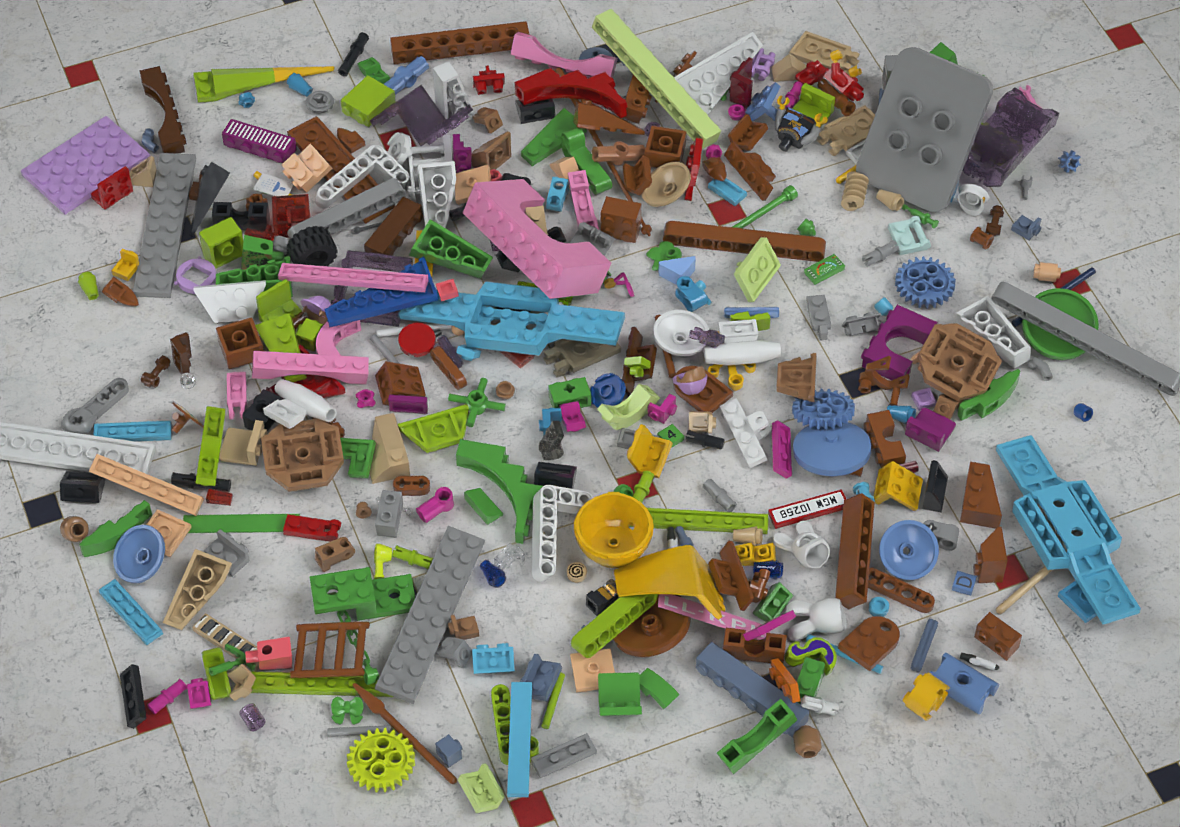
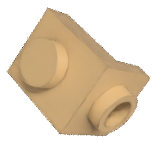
(701, 421)
(243, 682)

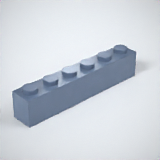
(745, 684)

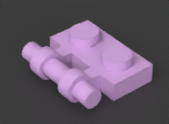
(768, 61)

